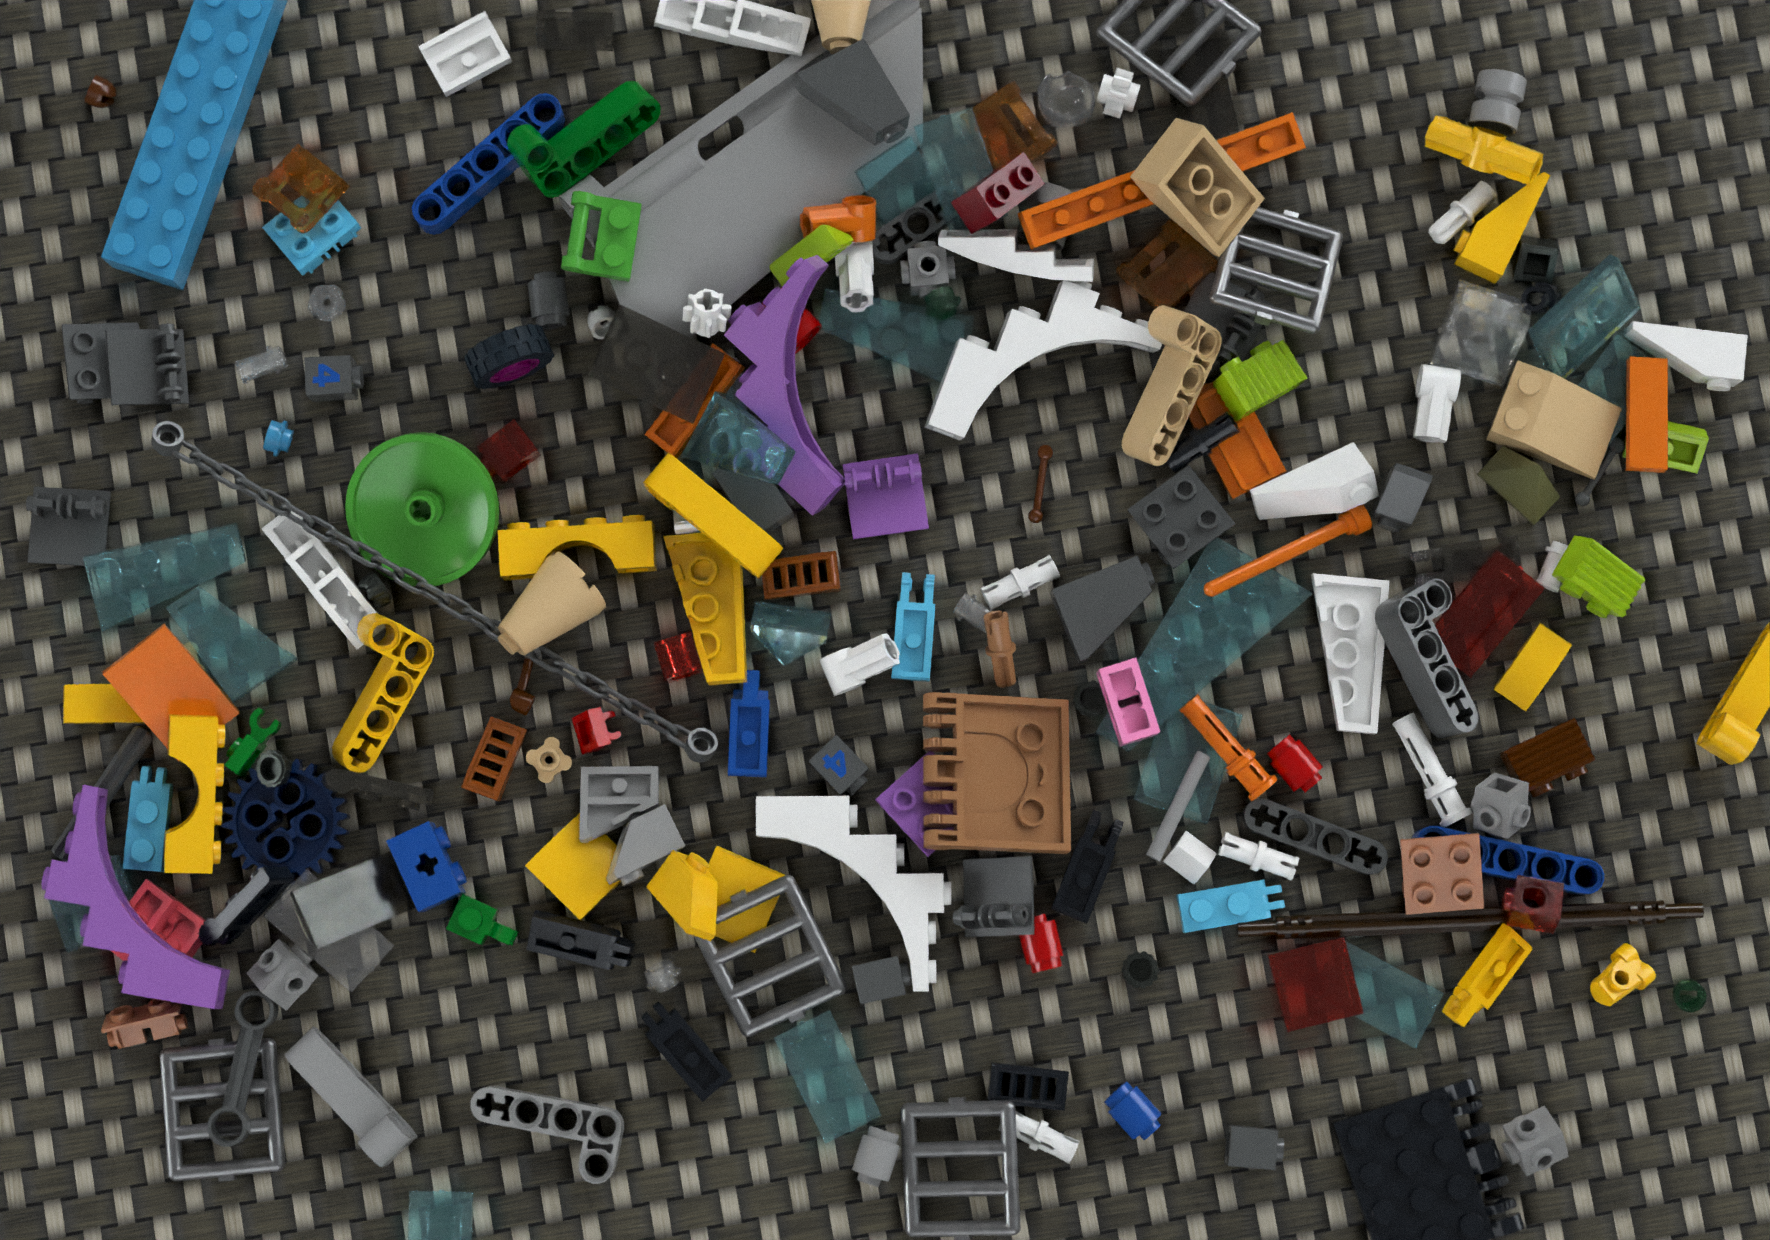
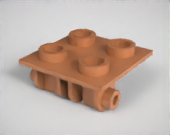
(1442, 873)

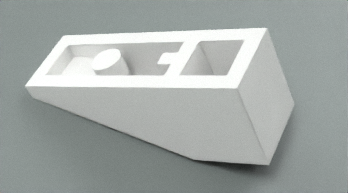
(1696, 353)
(1319, 487)

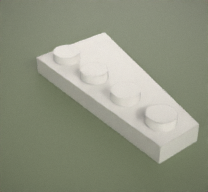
(1352, 647)

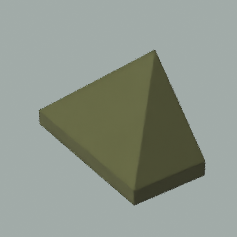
(1520, 483)

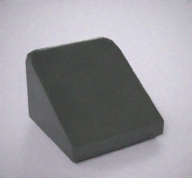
(1535, 259)

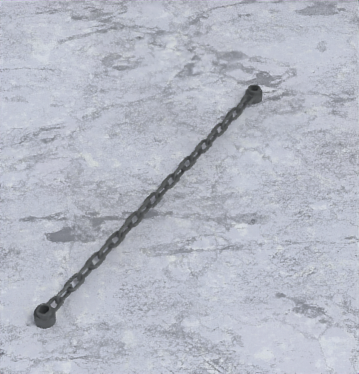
(174, 433)

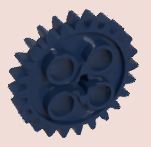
(304, 851)

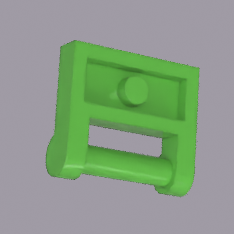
(614, 239)

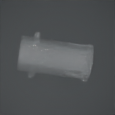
(261, 364)
(971, 611)

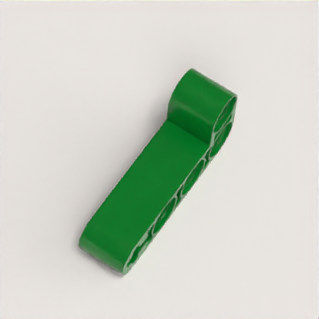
(586, 141)

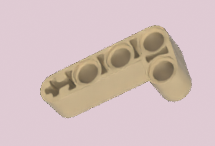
(1174, 383)

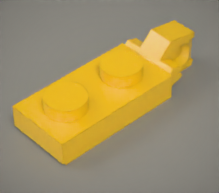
(1487, 975)

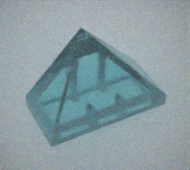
(789, 630)

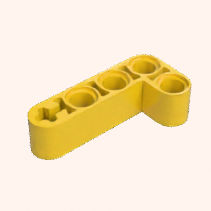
(712, 515)
(374, 694)
(1733, 723)

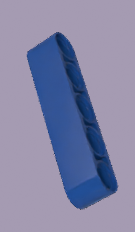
(469, 169)
(1526, 861)

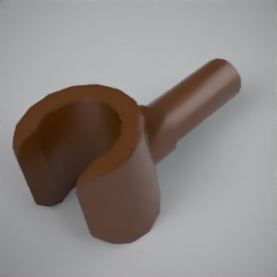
(519, 699)

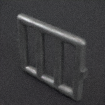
(1164, 74)
(1316, 295)
(818, 953)
(176, 1133)
(1005, 1147)

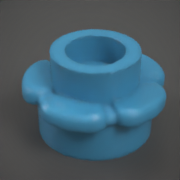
(278, 437)

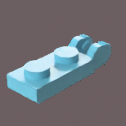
(914, 632)

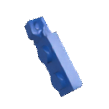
(749, 729)

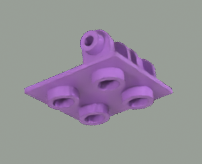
(885, 496)
(906, 807)

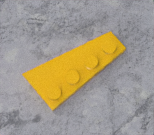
(713, 603)

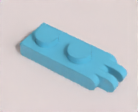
(147, 821)
(1227, 905)

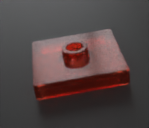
(1315, 984)

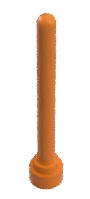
(1350, 522)

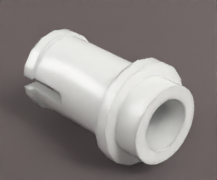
(1553, 557)

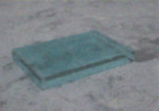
(1585, 318)
(1170, 758)

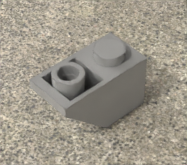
(644, 843)

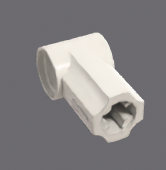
(855, 274)
(1436, 392)
(852, 666)

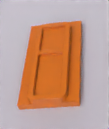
(1244, 458)

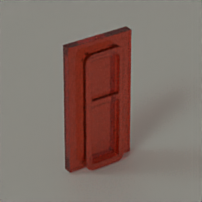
(1486, 611)

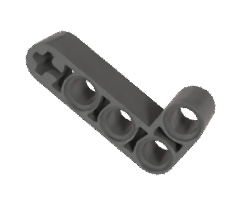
(1423, 658)

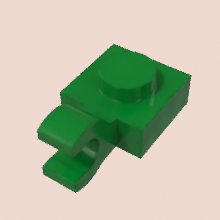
(246, 751)
(477, 921)

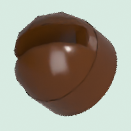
(100, 92)

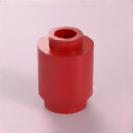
(1295, 764)
(1044, 947)

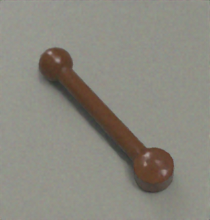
(1044, 454)

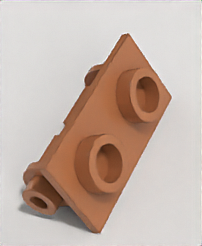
(127, 1024)

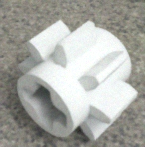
(1118, 93)
(706, 313)

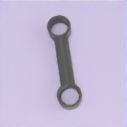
(242, 1070)

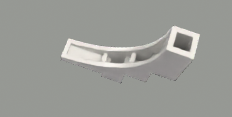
(1070, 321)
(826, 825)

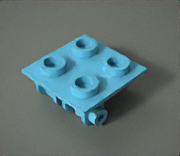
(306, 248)

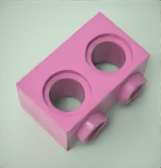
(1128, 702)

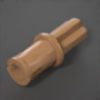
(1000, 647)

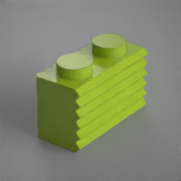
(1259, 379)
(1597, 577)

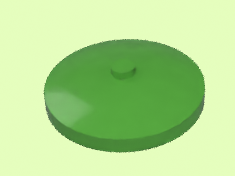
(423, 506)

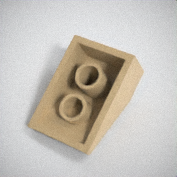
(1198, 185)
(1554, 420)

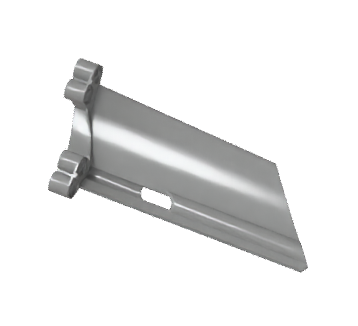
(741, 209)

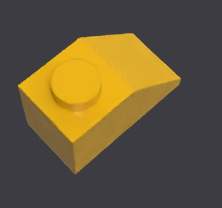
(687, 893)

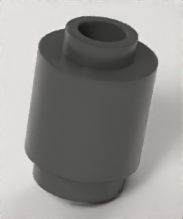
(548, 300)

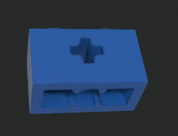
(409, 853)

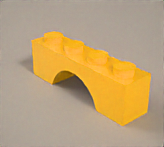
(626, 543)
(191, 843)

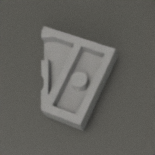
(615, 797)

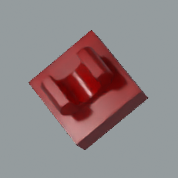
(592, 730)

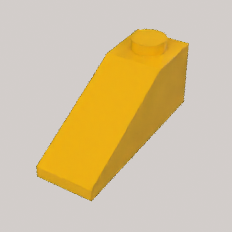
(1495, 236)

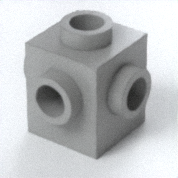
(922, 281)
(1500, 805)
(283, 973)
(1534, 1141)

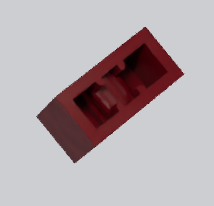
(997, 193)

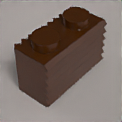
(1549, 756)

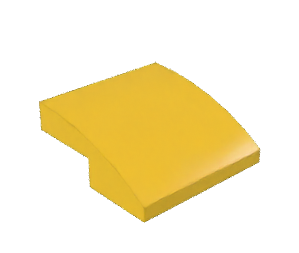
(575, 869)
(734, 875)

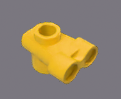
(1621, 976)

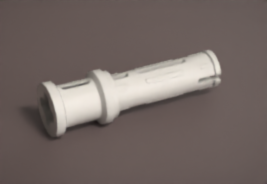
(1438, 786)

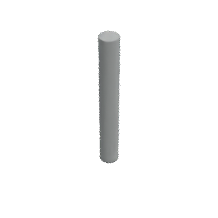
(1178, 806)

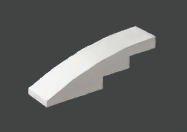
(736, 23)
(1001, 250)
(322, 576)

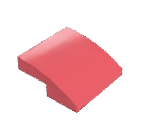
(167, 918)

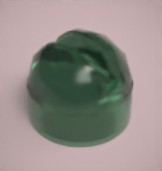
(1689, 1002)

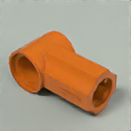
(853, 216)

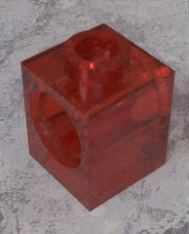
(508, 451)
(678, 657)
(1545, 892)

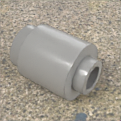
(876, 1156)

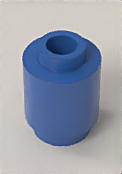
(1133, 1111)

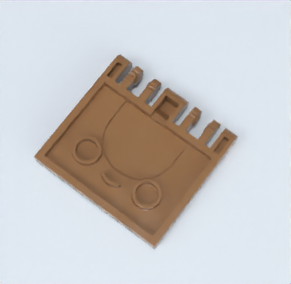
(1004, 773)

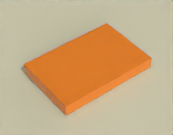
(165, 679)

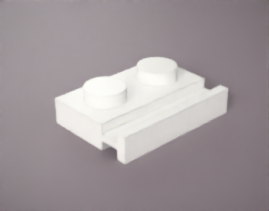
(465, 54)

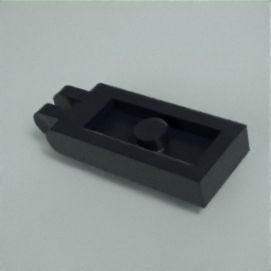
(579, 941)
(686, 1052)

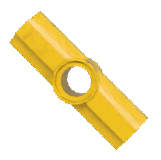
(1484, 150)

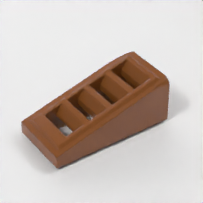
(813, 559)
(496, 792)

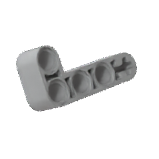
(351, 1096)
(547, 1124)

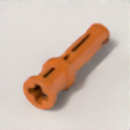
(1239, 761)

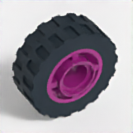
(508, 356)

